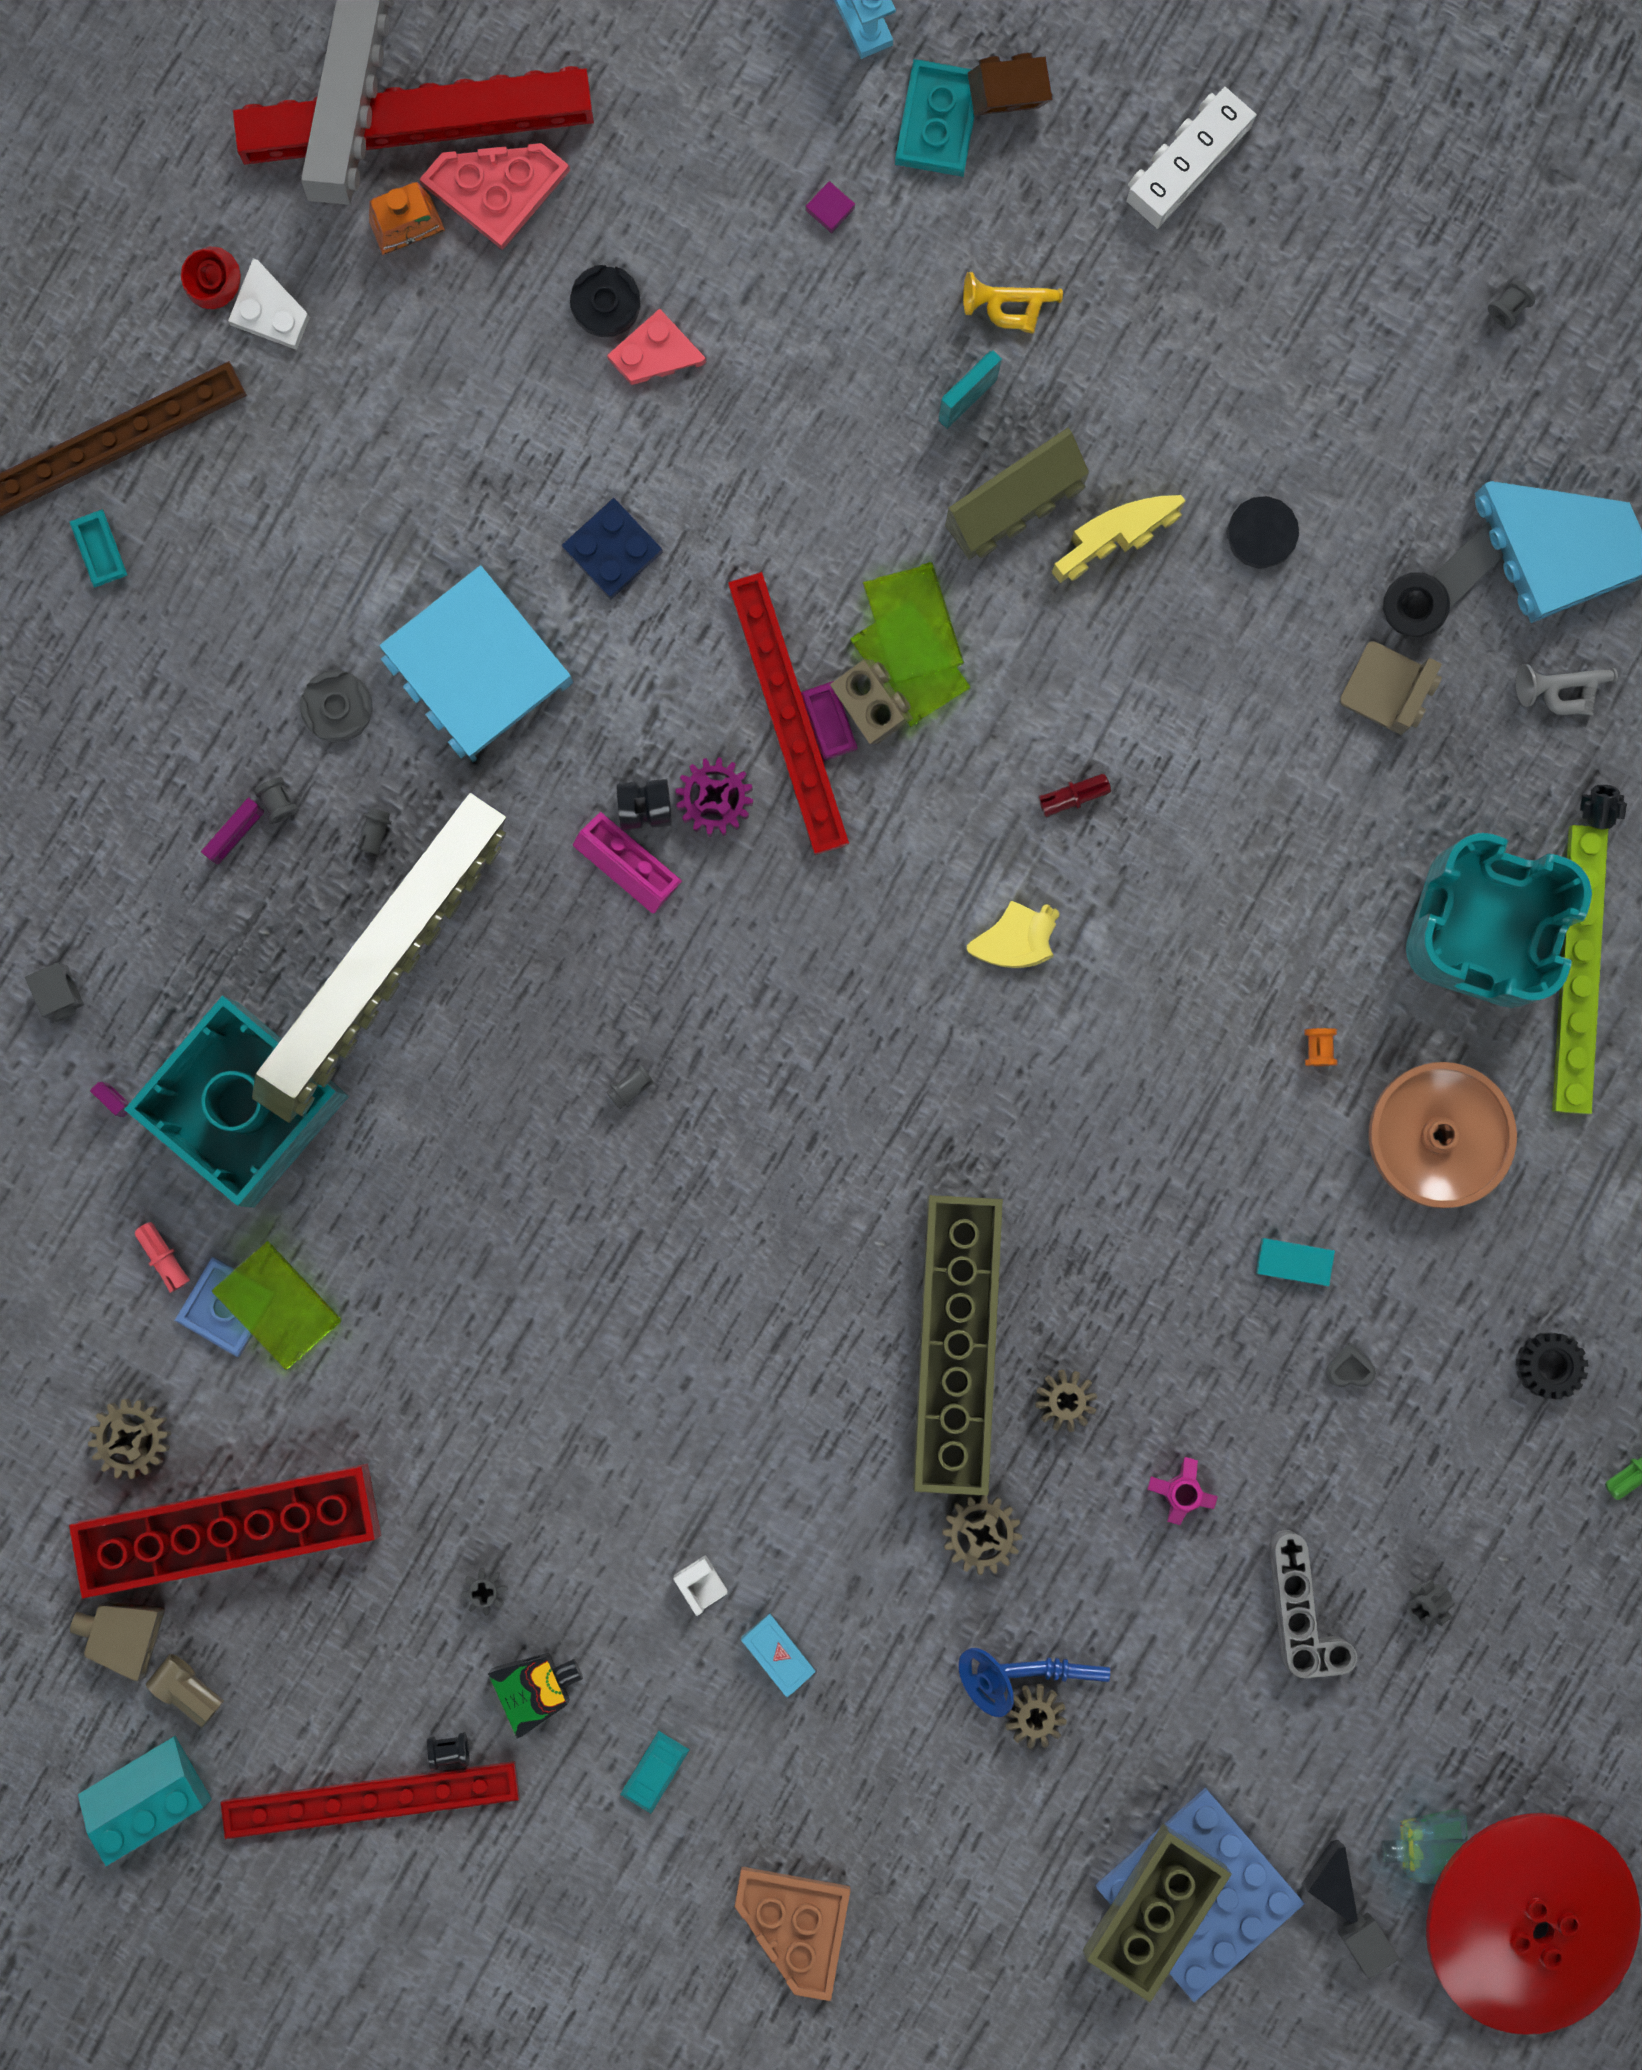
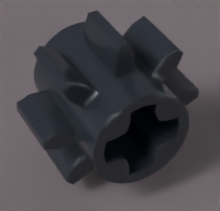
(1603, 806)

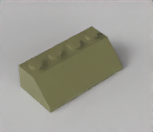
(1017, 495)

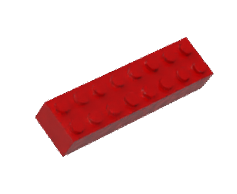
(224, 1530)

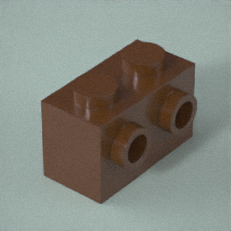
(1009, 84)

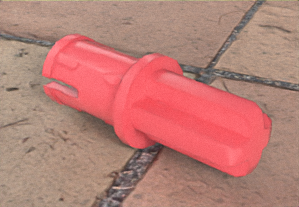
(161, 1257)

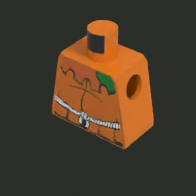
(403, 217)

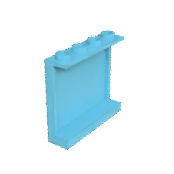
(474, 663)

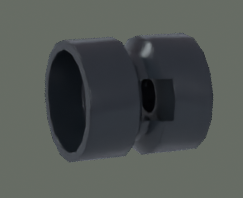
(656, 802)

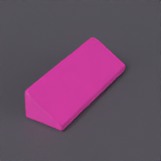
(626, 862)

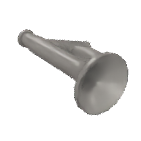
(1531, 685)

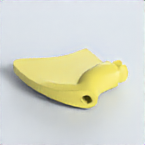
(1017, 938)

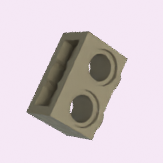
(865, 707)

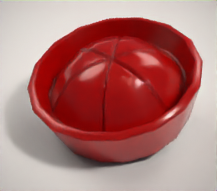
(210, 267)

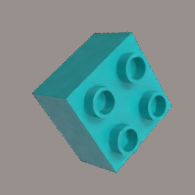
(206, 1108)

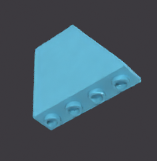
(1560, 544)

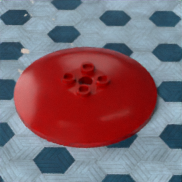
(1496, 1895)

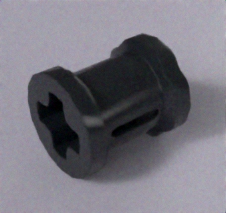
(448, 1751)

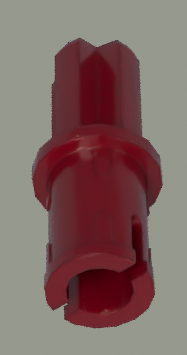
(1074, 795)

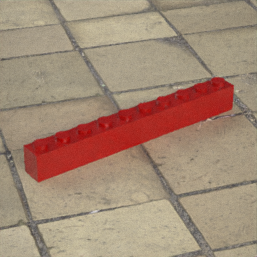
(427, 114)

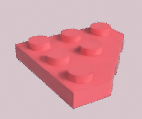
(496, 186)

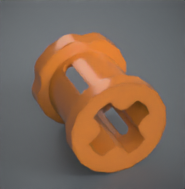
(1320, 1047)

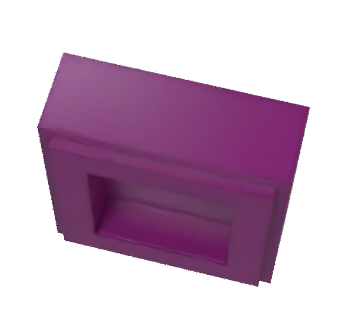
(830, 207)
(110, 1098)

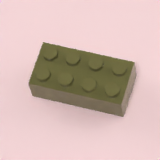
(1156, 1912)

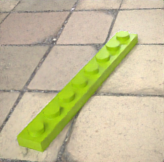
(1581, 989)

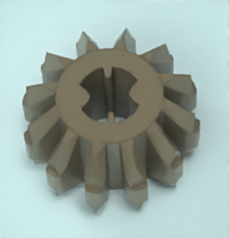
(1068, 1388)
(1047, 1719)

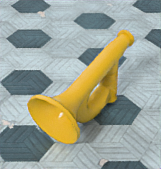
(977, 293)

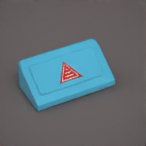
(778, 1655)

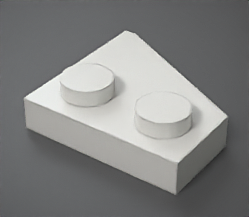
(268, 309)

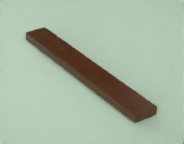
(119, 436)

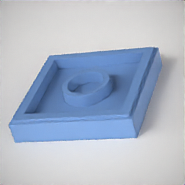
(209, 1316)

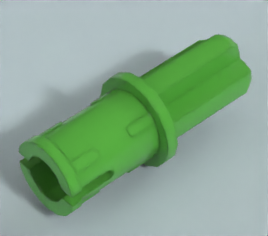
(1626, 1480)

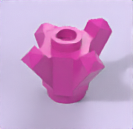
(1183, 1492)

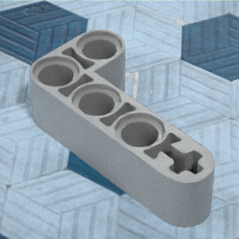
(1302, 1602)

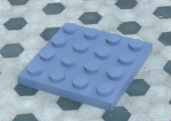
(1246, 1909)

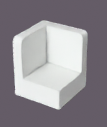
(700, 1584)

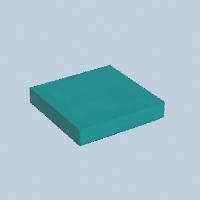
(969, 388)

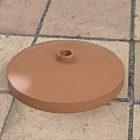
(1475, 1130)

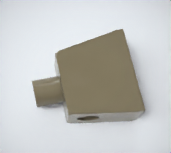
(120, 1636)

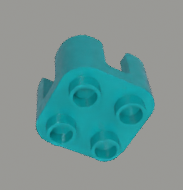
(1496, 921)

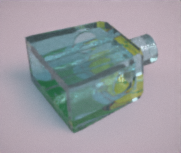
(1427, 1844)

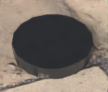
(605, 301)
(1262, 532)

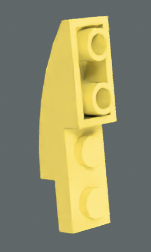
(1126, 524)

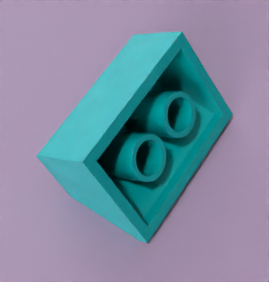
(141, 1800)

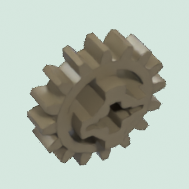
(135, 1452)
(974, 1549)

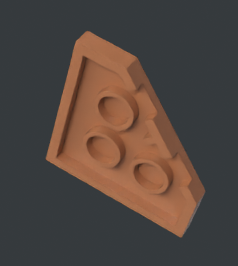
(796, 1925)

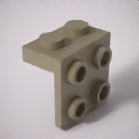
(1390, 687)

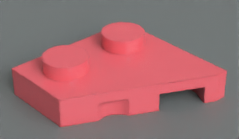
(654, 350)

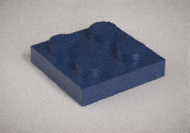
(612, 548)

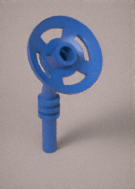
(996, 1677)

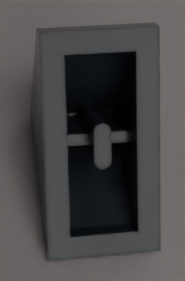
(1332, 1882)

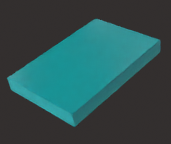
(936, 119)

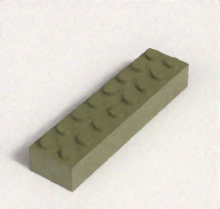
(957, 1345)

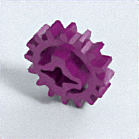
(705, 784)

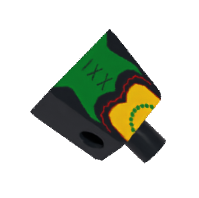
(533, 1689)

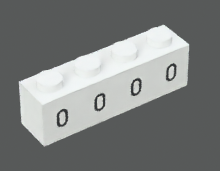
(1190, 157)

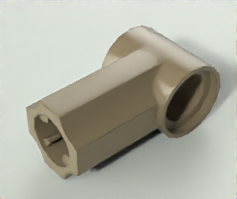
(177, 1684)

